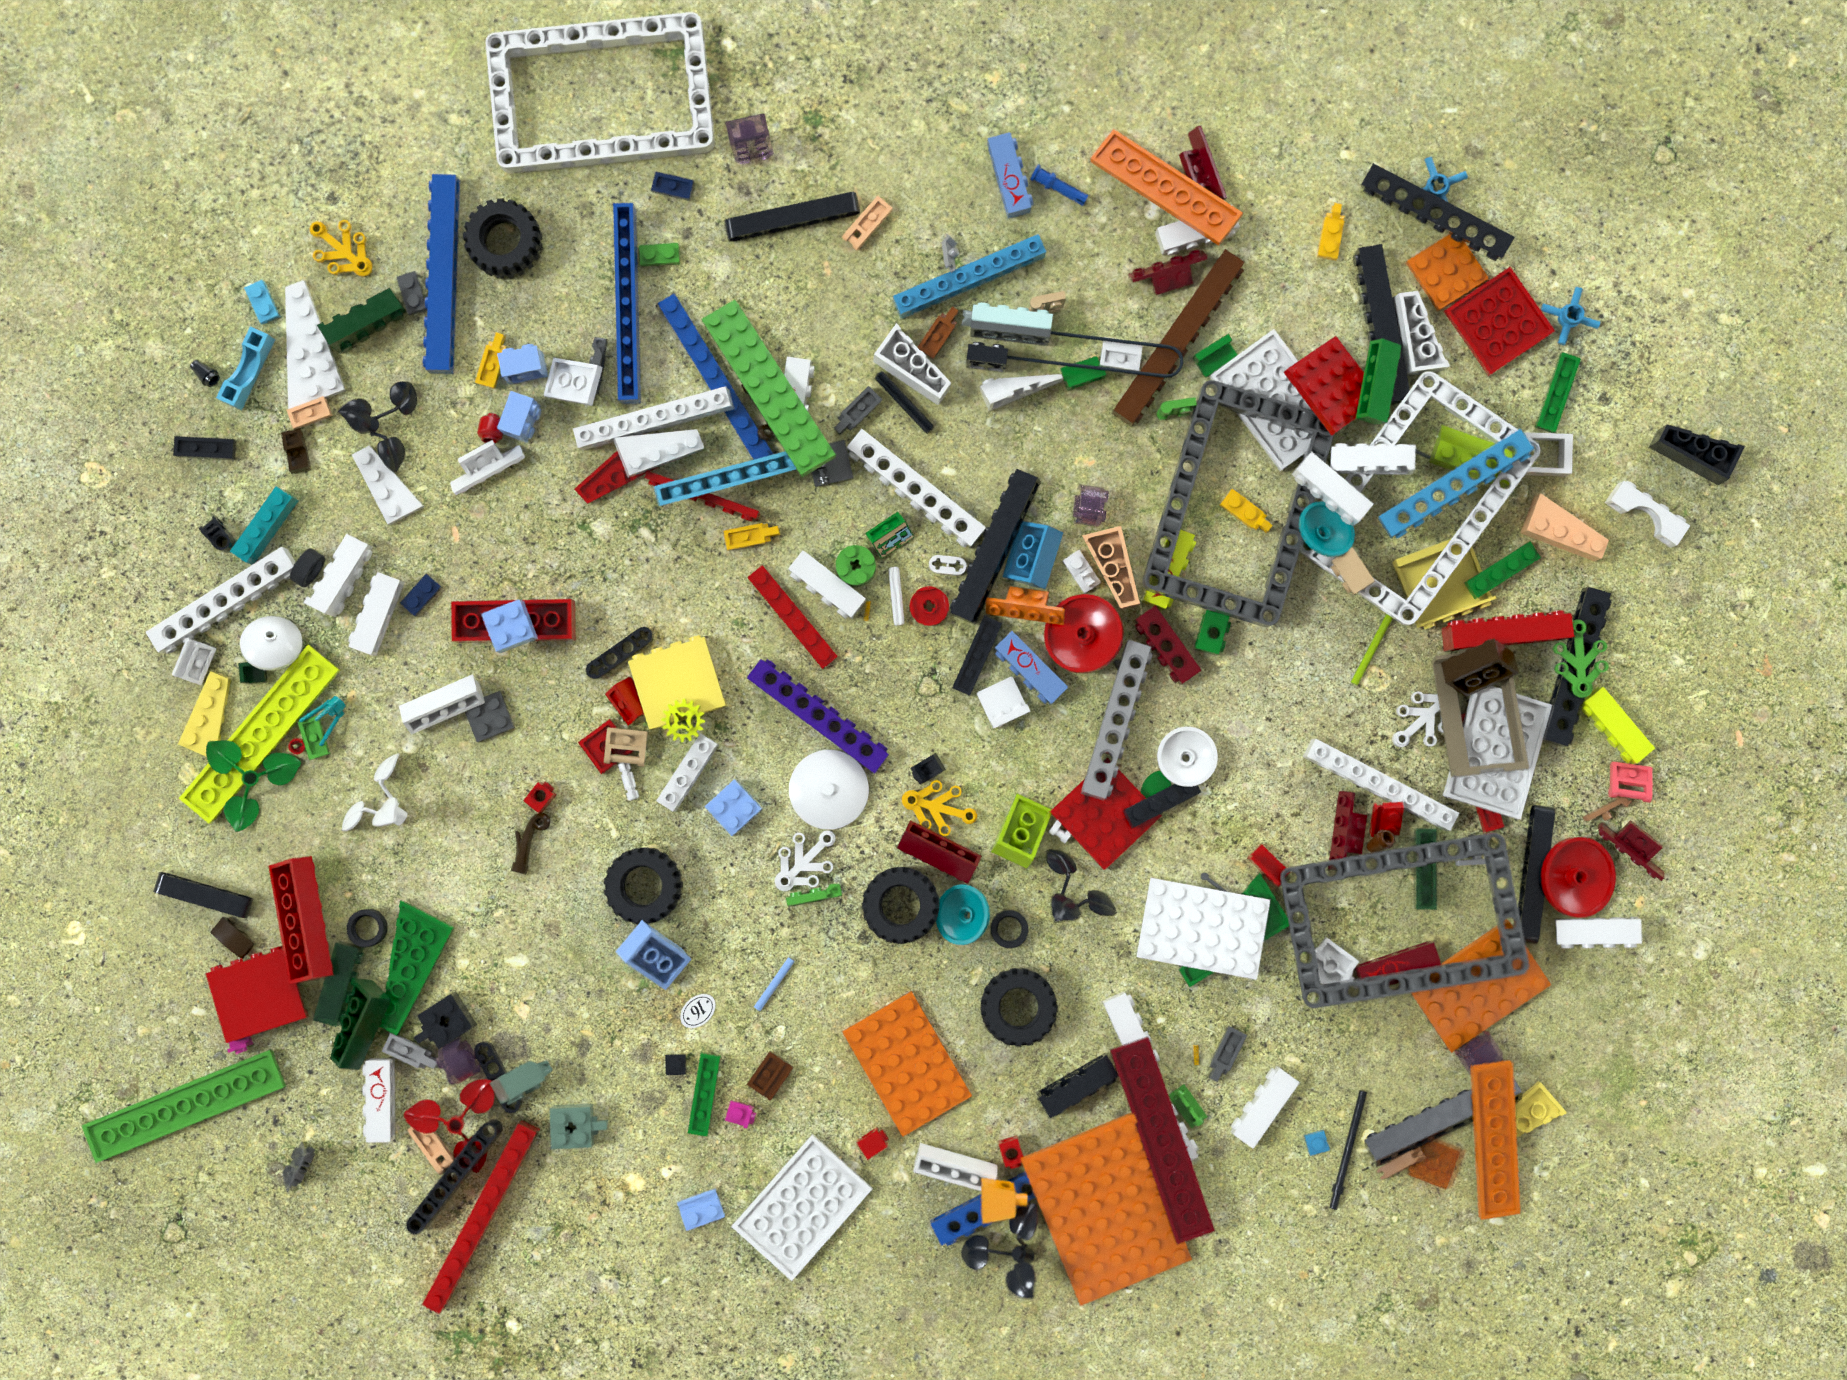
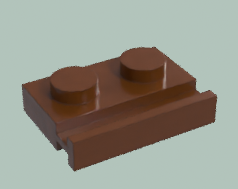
(770, 1075)

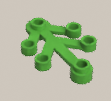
(1580, 662)

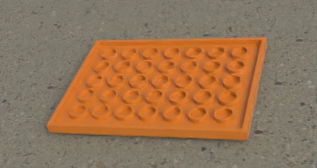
(1104, 1209)

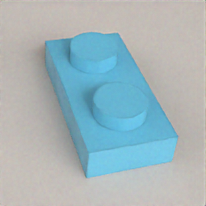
(262, 302)

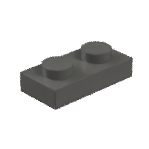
(411, 293)

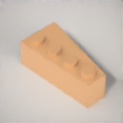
(1561, 529)
(1112, 558)

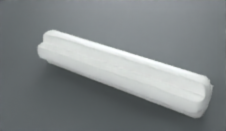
(896, 596)

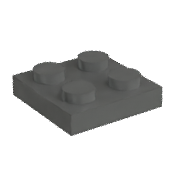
(490, 718)

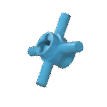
(1434, 176)
(1577, 313)

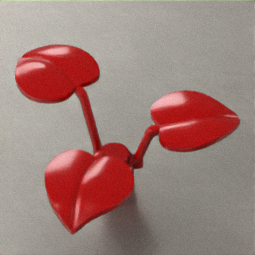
(425, 1115)

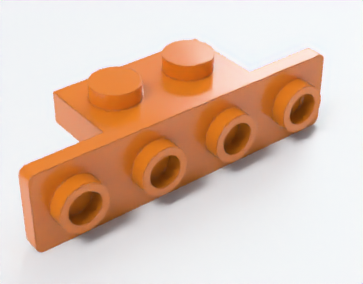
(1026, 605)

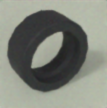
(307, 567)
(351, 928)
(1024, 929)

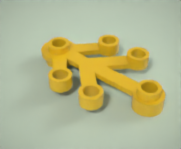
(343, 251)
(935, 806)

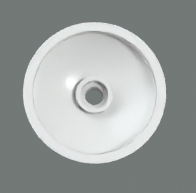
(271, 652)
(1197, 747)

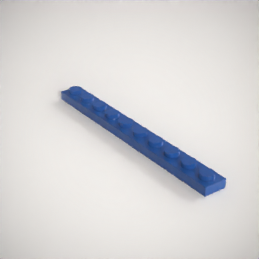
(713, 375)

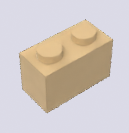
(1352, 571)

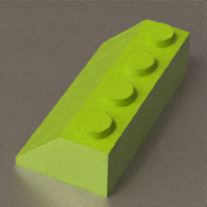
(1456, 448)

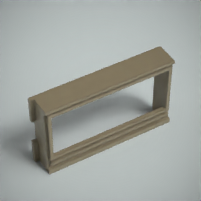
(1454, 731)

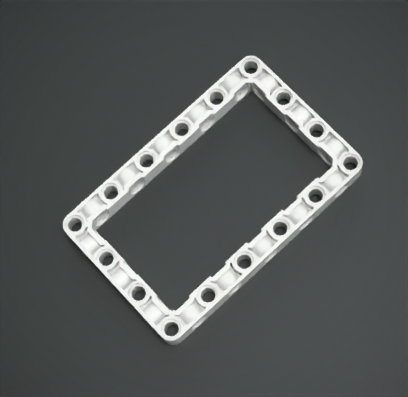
(596, 36)
(1471, 529)

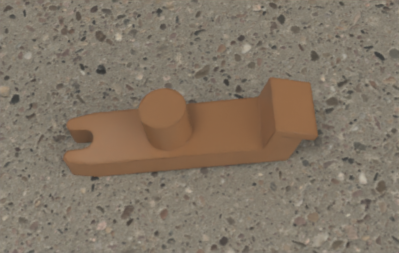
(1604, 810)
(1401, 1163)

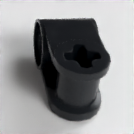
(216, 532)

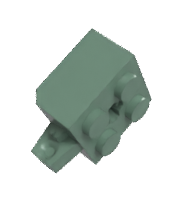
(521, 1079)
(586, 1126)

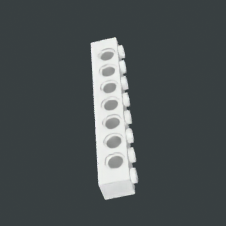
(654, 418)
(864, 441)
(161, 632)
(1380, 784)

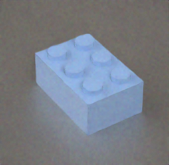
(653, 955)

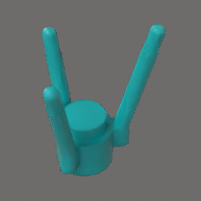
(332, 707)

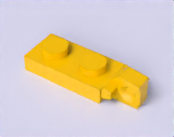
(1331, 234)
(489, 367)
(1245, 511)
(749, 536)

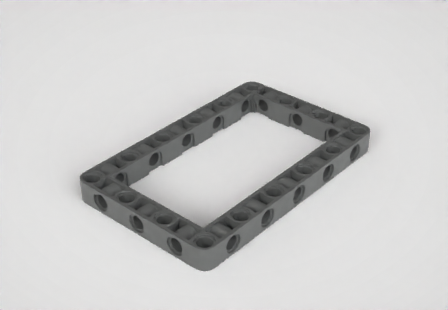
(1181, 489)
(1417, 979)

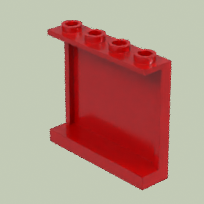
(254, 995)

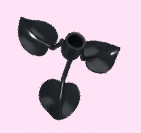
(358, 417)
(1063, 907)
(1022, 1278)

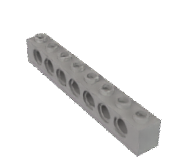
(1091, 786)

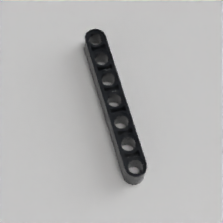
(792, 216)
(1531, 891)
(450, 1185)

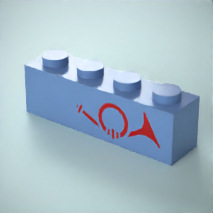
(1009, 175)
(1031, 668)

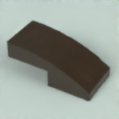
(296, 451)
(232, 938)

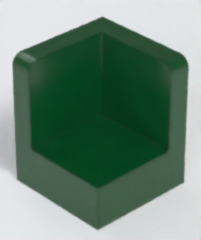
(250, 674)

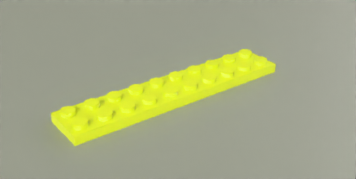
(262, 731)

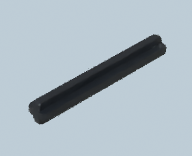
(904, 402)

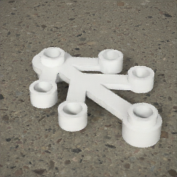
(1427, 716)
(802, 863)

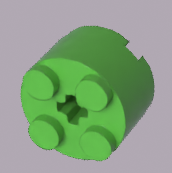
(851, 555)

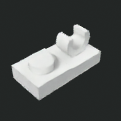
(1081, 571)

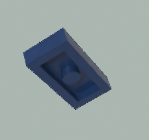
(672, 186)
(420, 595)

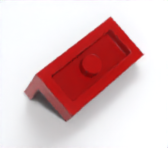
(626, 700)
(1267, 864)

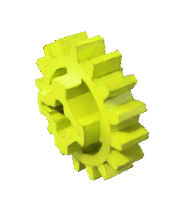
(676, 726)

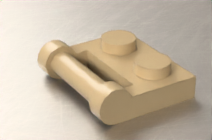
(1050, 302)
(626, 740)

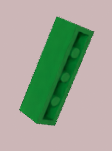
(1378, 381)

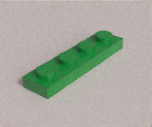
(1557, 392)
(1502, 570)
(704, 1094)

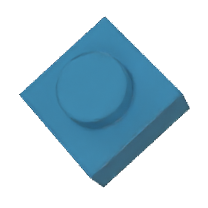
(1316, 1142)

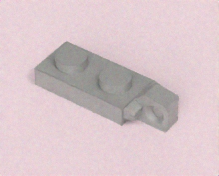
(409, 1052)

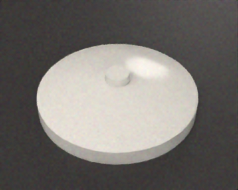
(828, 789)

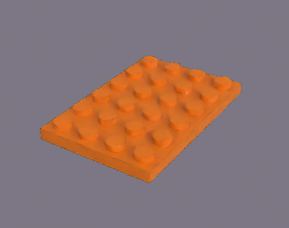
(1470, 1008)
(907, 1063)

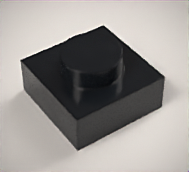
(675, 1064)

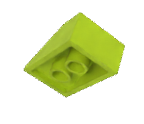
(1022, 831)

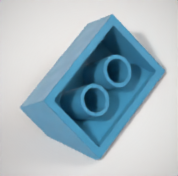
(1033, 554)

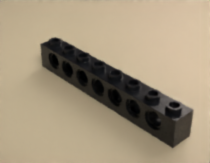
(1378, 174)
(1561, 692)

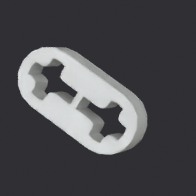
(947, 560)

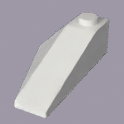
(1006, 390)

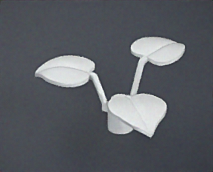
(389, 812)

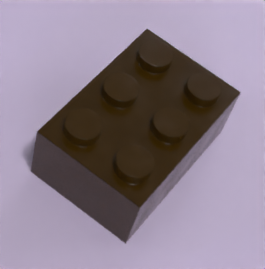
(1479, 667)

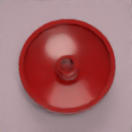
(1088, 637)
(1578, 877)

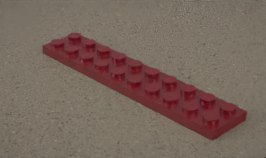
(1162, 1140)

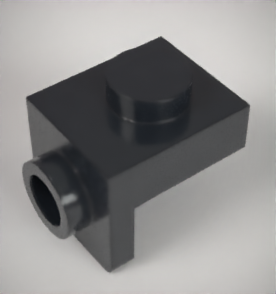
(927, 769)

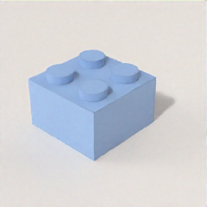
(522, 364)
(519, 417)
(509, 626)
(733, 807)

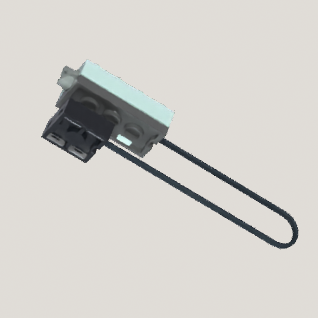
(1027, 328)

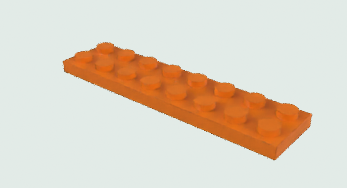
(1166, 187)
(1495, 1139)

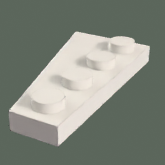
(387, 489)

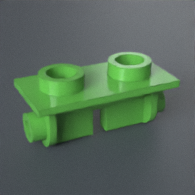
(1188, 1106)

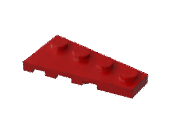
(605, 479)

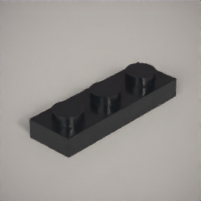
(204, 448)

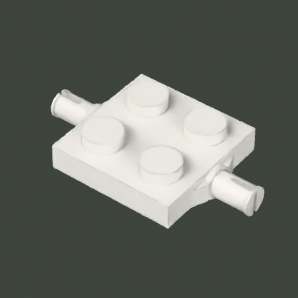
(1334, 963)

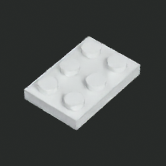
(573, 381)

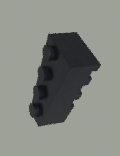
(1698, 453)
(1077, 1085)

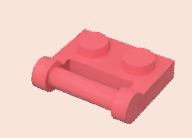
(1630, 775)

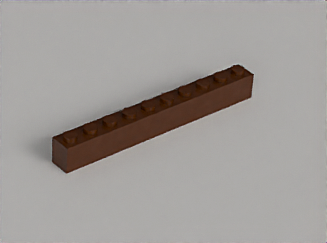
(1179, 335)

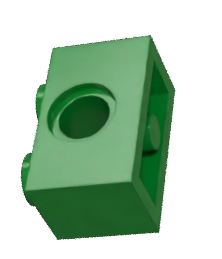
(1203, 641)

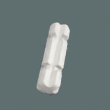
(628, 781)

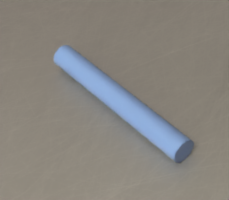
(774, 984)

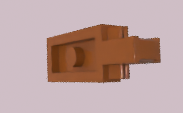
(938, 333)

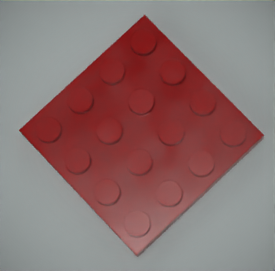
(1499, 321)
(1329, 384)
(1101, 824)

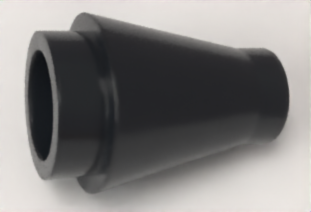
(206, 374)

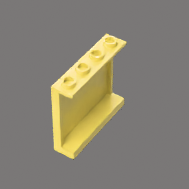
(1453, 595)
(673, 675)

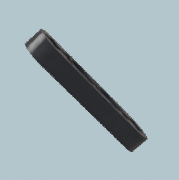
(617, 649)
(481, 1057)

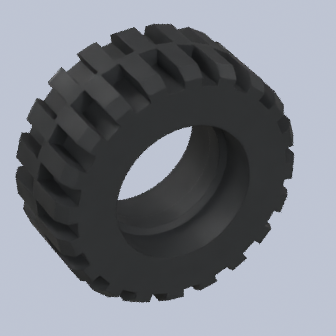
(485, 220)
(616, 880)
(881, 924)
(1038, 1026)

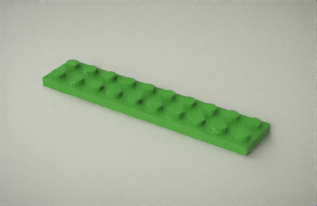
(768, 388)
(183, 1106)

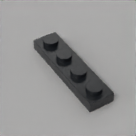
(977, 655)
(1159, 803)

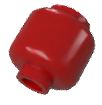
(488, 428)

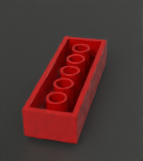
(550, 618)
(1509, 631)
(300, 920)

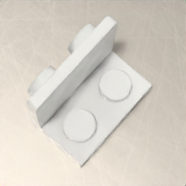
(1002, 702)

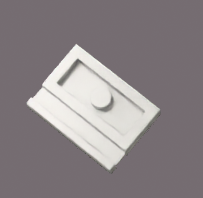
(1120, 355)
(194, 661)

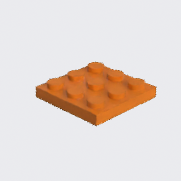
(1446, 271)

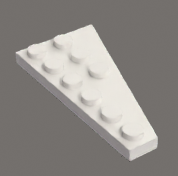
(309, 357)

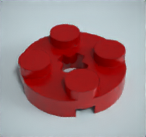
(936, 597)

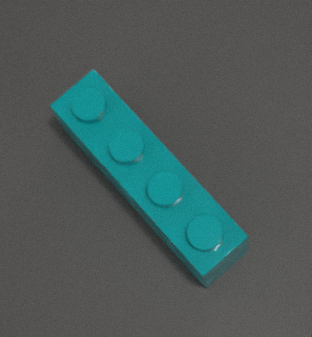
(264, 525)

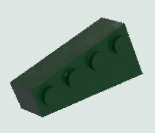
(362, 321)
(359, 1024)

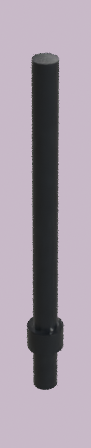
(1338, 1188)

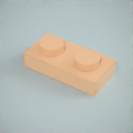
(309, 412)

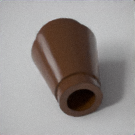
(1382, 840)

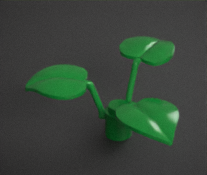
(279, 769)

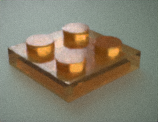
(1436, 1166)

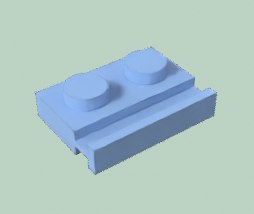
(700, 1209)

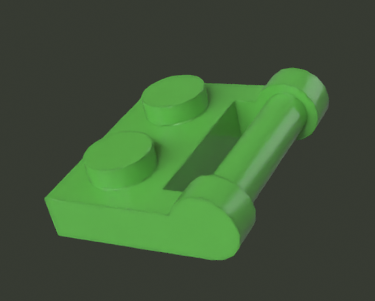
(1176, 407)

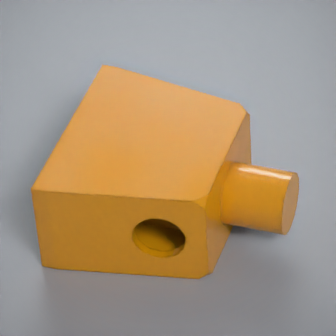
(999, 1200)

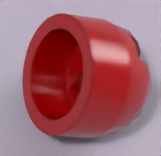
(298, 750)

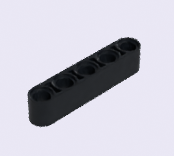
(203, 895)

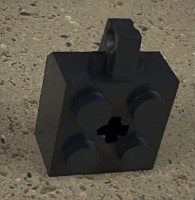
(433, 1021)

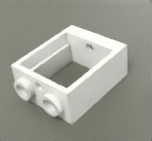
(1565, 454)

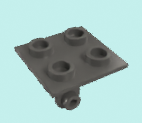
(836, 469)
(294, 1172)

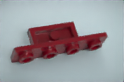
(1200, 165)
(1169, 274)
(1348, 828)
(1636, 844)

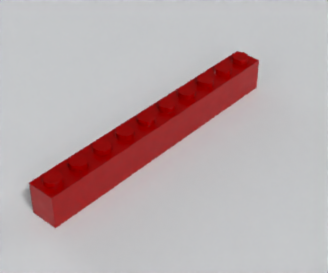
(480, 1217)

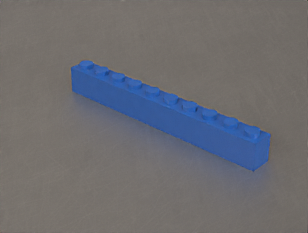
(442, 274)
(627, 303)

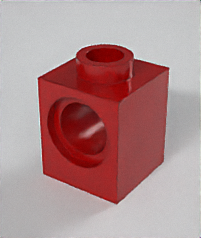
(533, 802)
(873, 1142)
(1006, 1144)

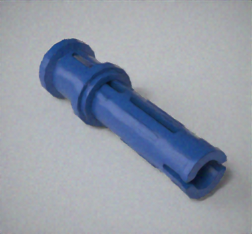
(1050, 180)

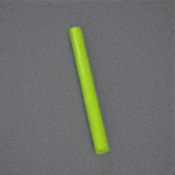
(1371, 650)

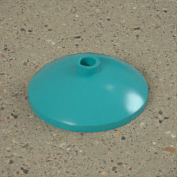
(1325, 530)
(953, 914)

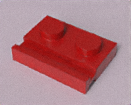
(1386, 817)

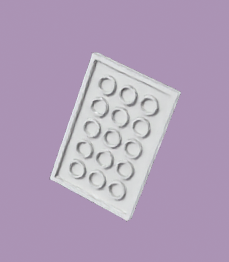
(1261, 372)
(1489, 744)
(1203, 928)
(802, 1207)

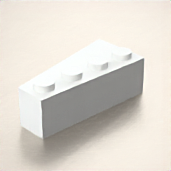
(910, 365)

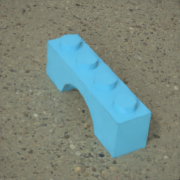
(254, 354)

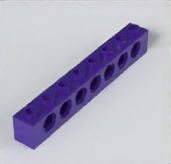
(758, 677)

